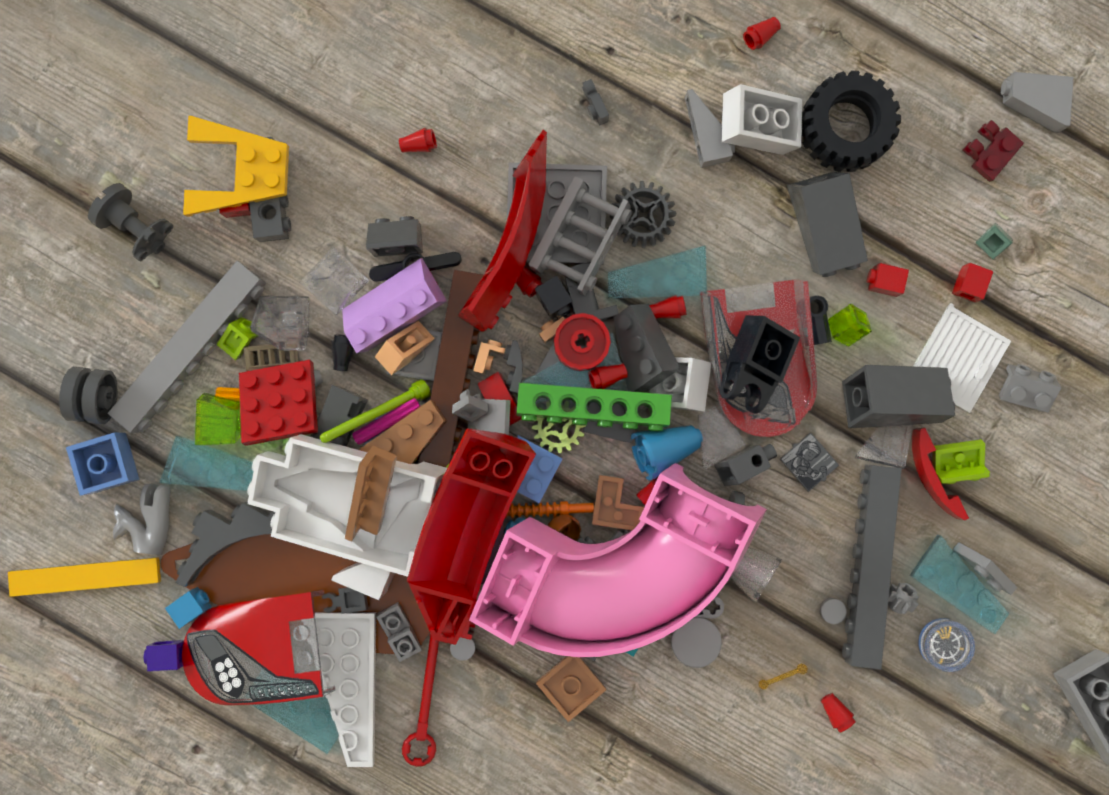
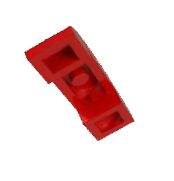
(921, 447)

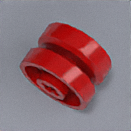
(581, 327)

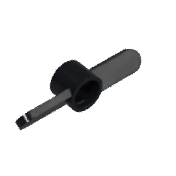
(435, 262)

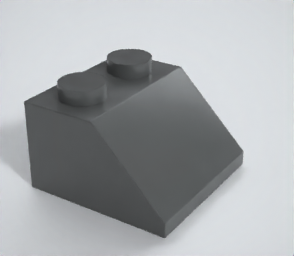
(394, 237)

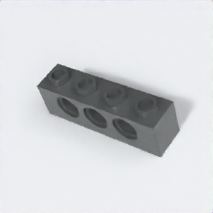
(270, 229)

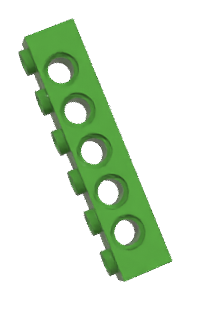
(657, 403)

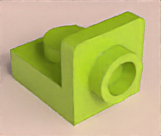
(236, 338)

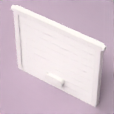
(968, 352)

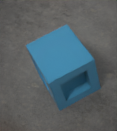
(188, 607)

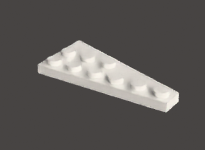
(349, 664)

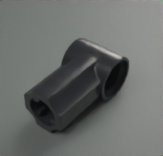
(820, 322)

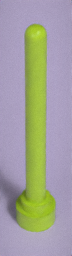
(418, 390)

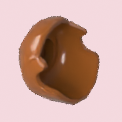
(566, 525)

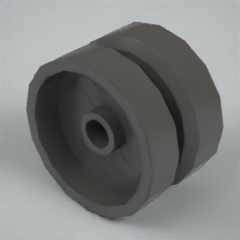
(88, 395)

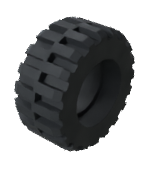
(871, 99)

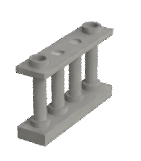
(566, 216)

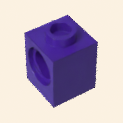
(163, 655)

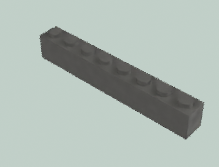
(872, 566)

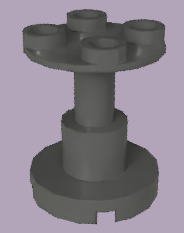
(115, 210)

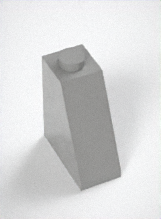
(1040, 98)

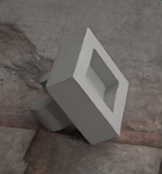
(470, 406)

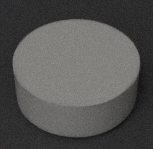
(832, 610)
(463, 649)

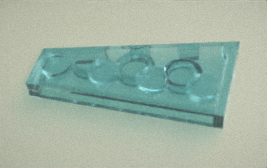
(663, 277)
(205, 467)
(951, 579)

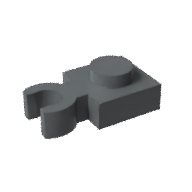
(597, 108)
(348, 600)

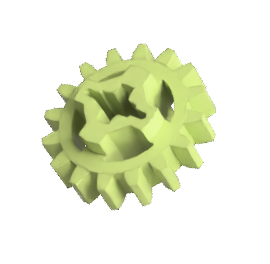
(564, 437)

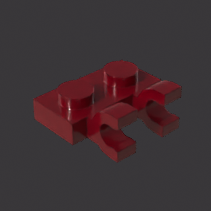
(997, 154)

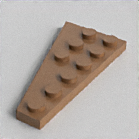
(410, 434)

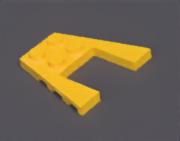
(259, 169)

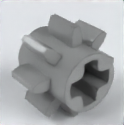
(902, 598)

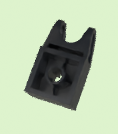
(758, 361)

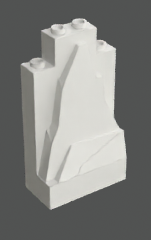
(314, 496)

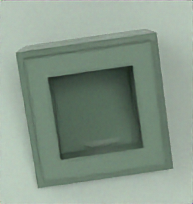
(994, 241)

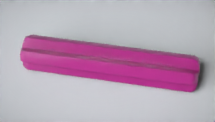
(385, 422)

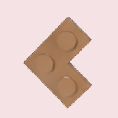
(609, 510)

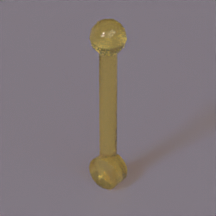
(801, 668)

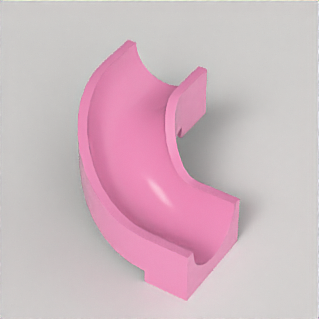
(619, 591)

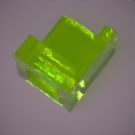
(849, 325)

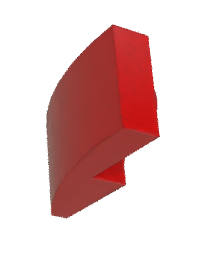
(495, 388)

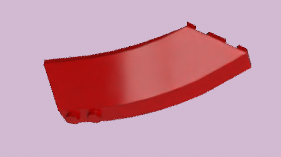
(515, 243)
(464, 528)

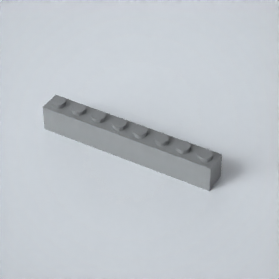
(187, 348)

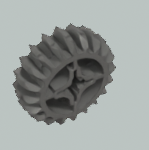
(649, 224)

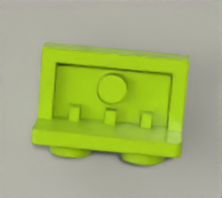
(960, 461)

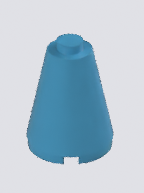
(661, 449)

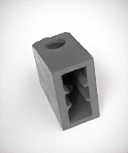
(745, 464)

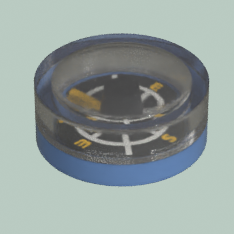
(946, 644)

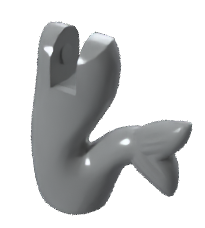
(155, 510)

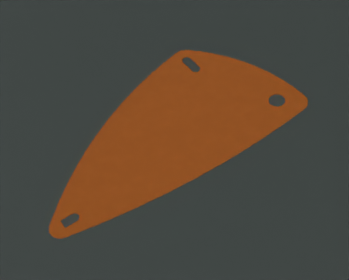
(275, 567)

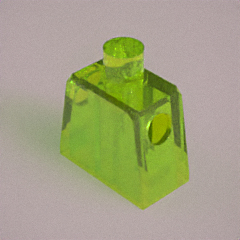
(217, 420)

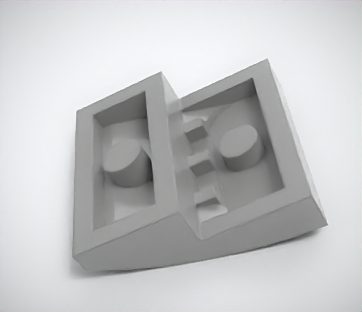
(495, 419)

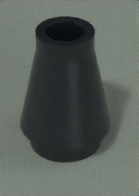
(342, 352)

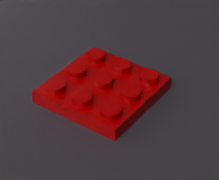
(277, 402)

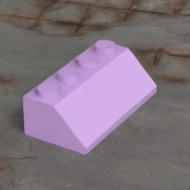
(391, 307)

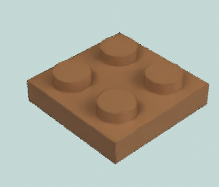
(571, 686)

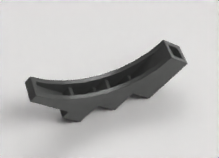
(219, 533)

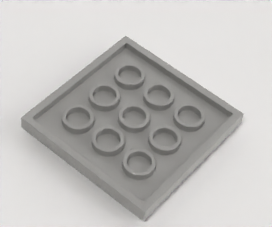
(557, 183)

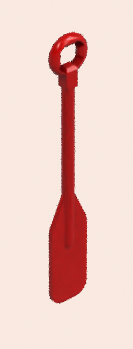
(422, 724)

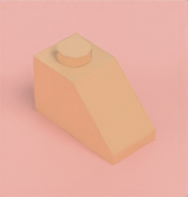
(404, 347)

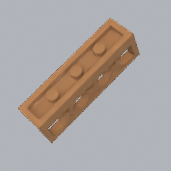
(370, 492)

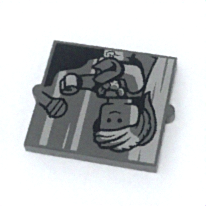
(809, 462)

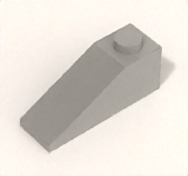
(707, 133)

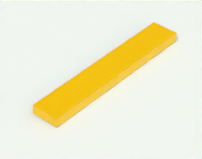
(84, 576)

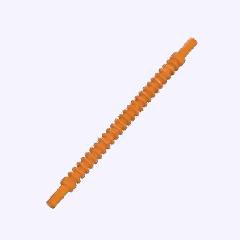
(562, 508)

